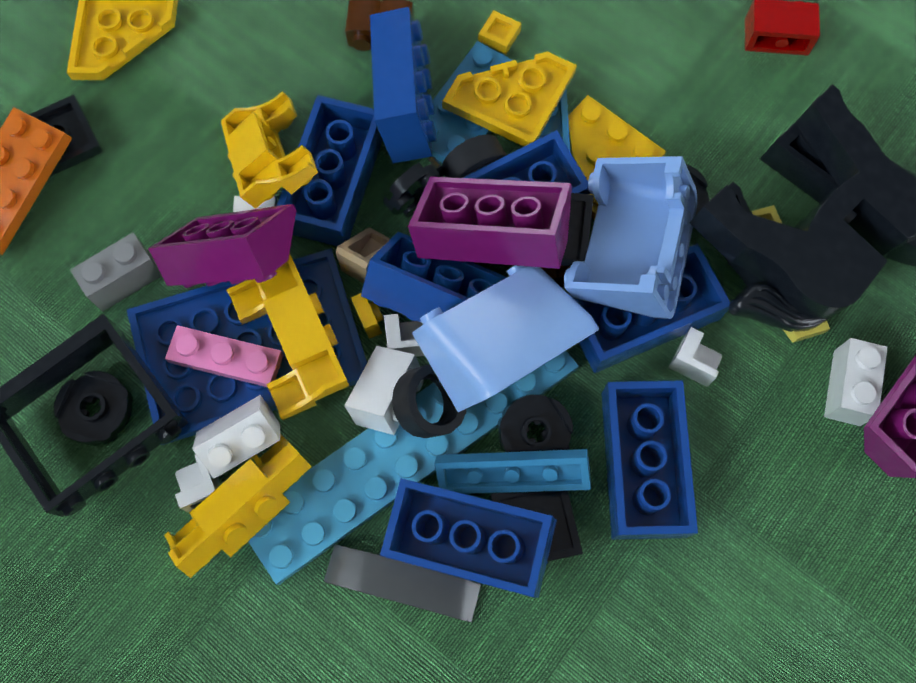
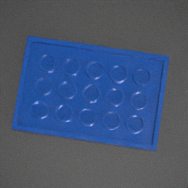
(209, 309)

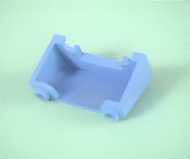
(637, 235)
(501, 334)

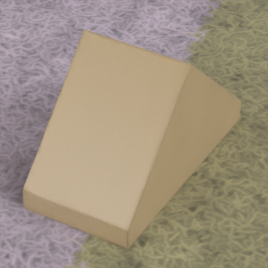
(357, 251)

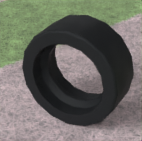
(472, 156)
(406, 408)

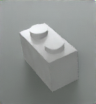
(116, 272)

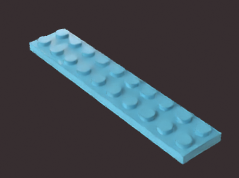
(367, 470)

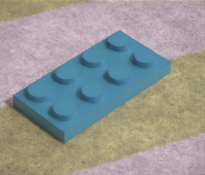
(449, 127)

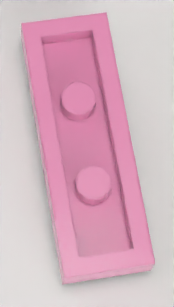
(223, 356)

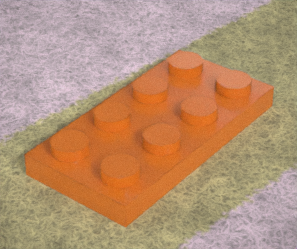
(27, 160)

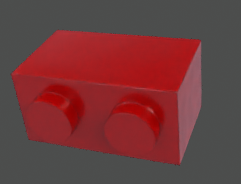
(782, 27)

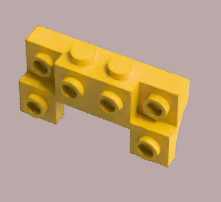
(258, 153)
(301, 335)
(237, 508)

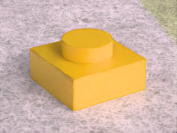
(499, 32)
(369, 315)

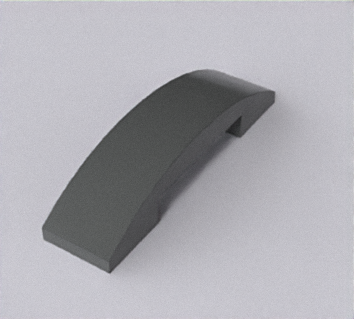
(402, 583)

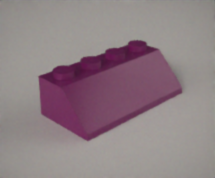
(492, 221)
(227, 247)
(892, 428)

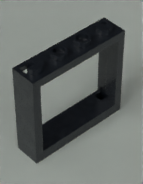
(49, 372)

